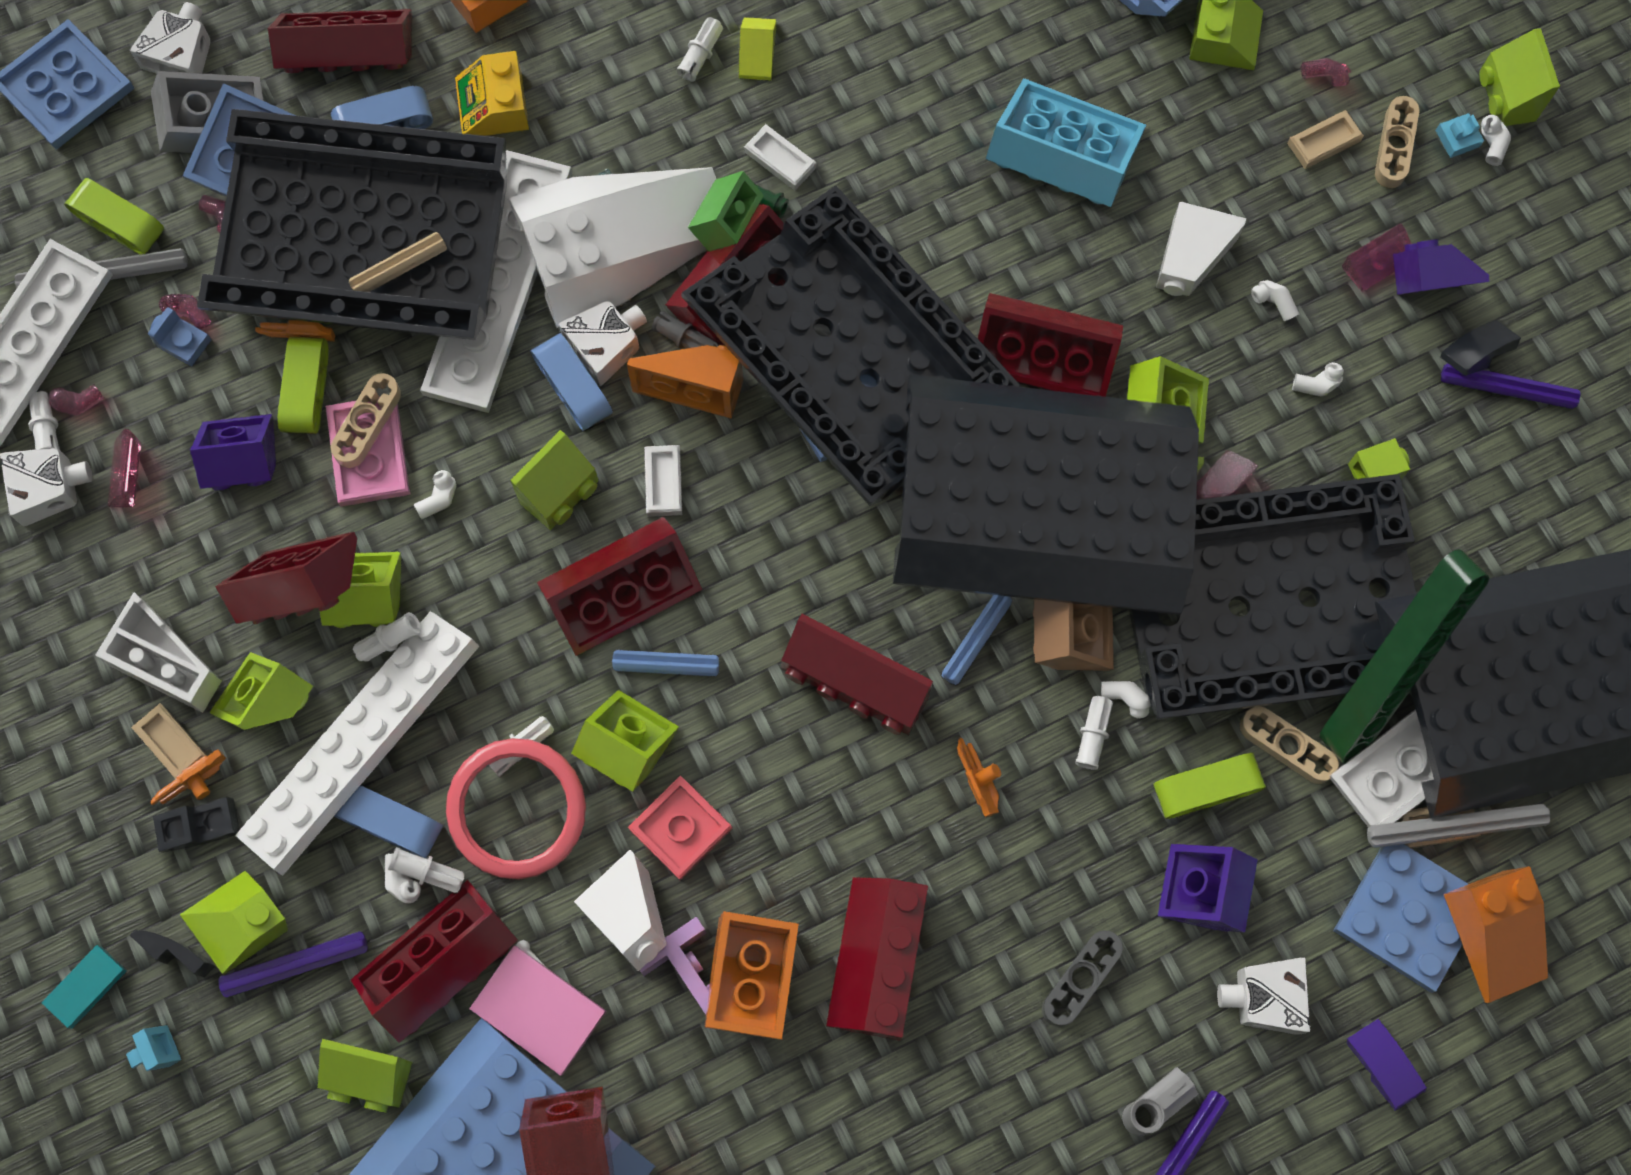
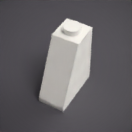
(1195, 246)
(626, 910)

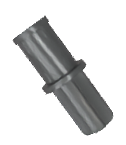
(680, 333)

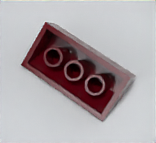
(341, 40)
(760, 230)
(1050, 345)
(291, 580)
(620, 585)
(855, 676)
(877, 957)
(433, 961)

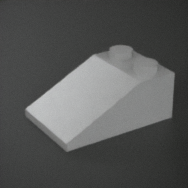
(184, 104)

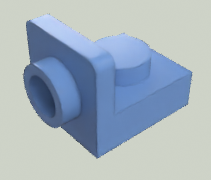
(178, 337)

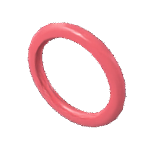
(575, 808)

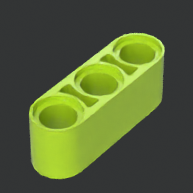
(114, 216)
(303, 385)
(1209, 785)

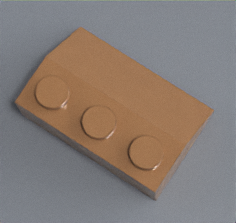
(1073, 636)

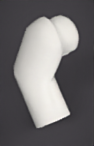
(1497, 137)
(1276, 294)
(1322, 383)
(441, 495)
(1130, 693)
(400, 885)

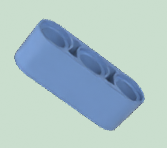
(399, 108)
(571, 381)
(390, 821)

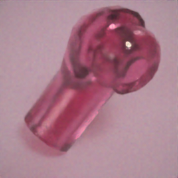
(1327, 66)
(213, 206)
(185, 306)
(72, 402)

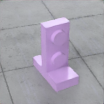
(685, 964)

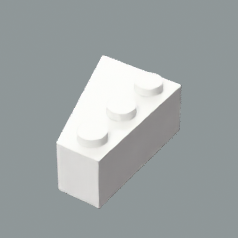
(156, 656)

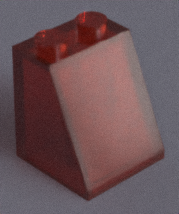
(566, 1134)

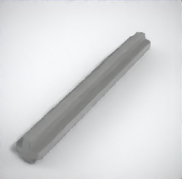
(138, 264)
(1458, 825)

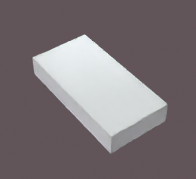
(780, 157)
(663, 480)

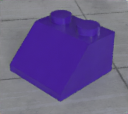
(1434, 267)
(234, 452)
(1208, 887)

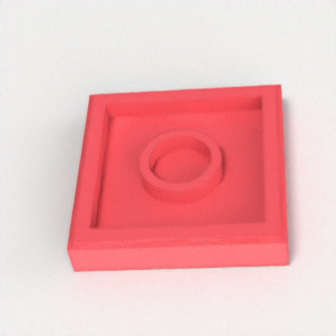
(680, 827)

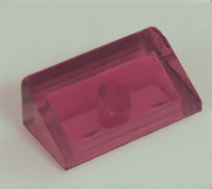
(1375, 259)
(124, 470)
(1225, 476)

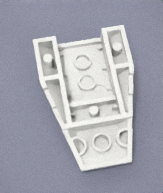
(610, 234)

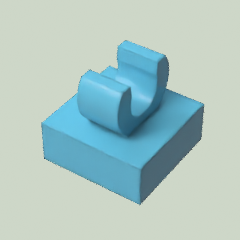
(1460, 135)
(154, 1049)

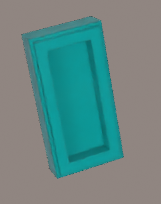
(84, 986)

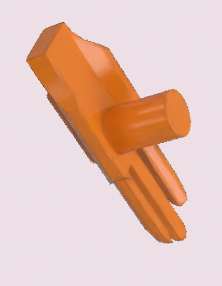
(296, 328)
(192, 778)
(980, 778)

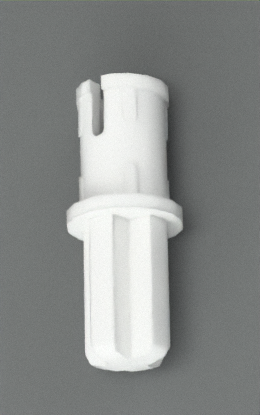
(700, 49)
(42, 421)
(387, 637)
(536, 731)
(1094, 732)
(426, 870)

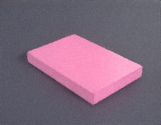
(384, 468)
(538, 1010)

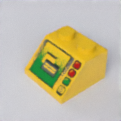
(492, 96)

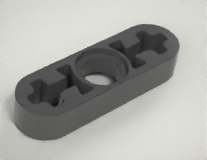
(1106, 962)

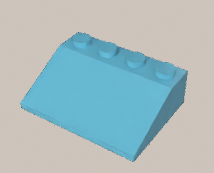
(1065, 142)

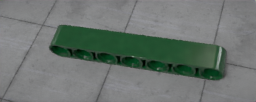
(1404, 655)

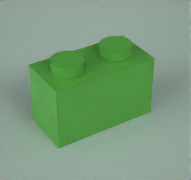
(725, 211)

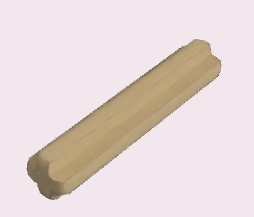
(398, 263)

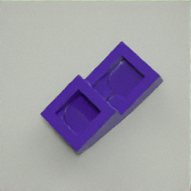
(1387, 1064)

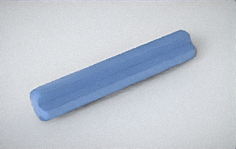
(976, 638)
(665, 663)

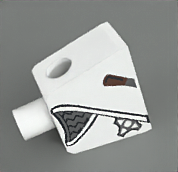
(173, 42)
(603, 338)
(41, 483)
(1270, 996)

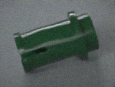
(777, 202)

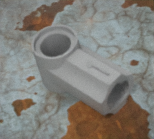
(1161, 1101)

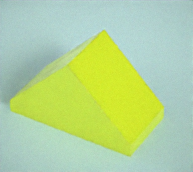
(757, 48)

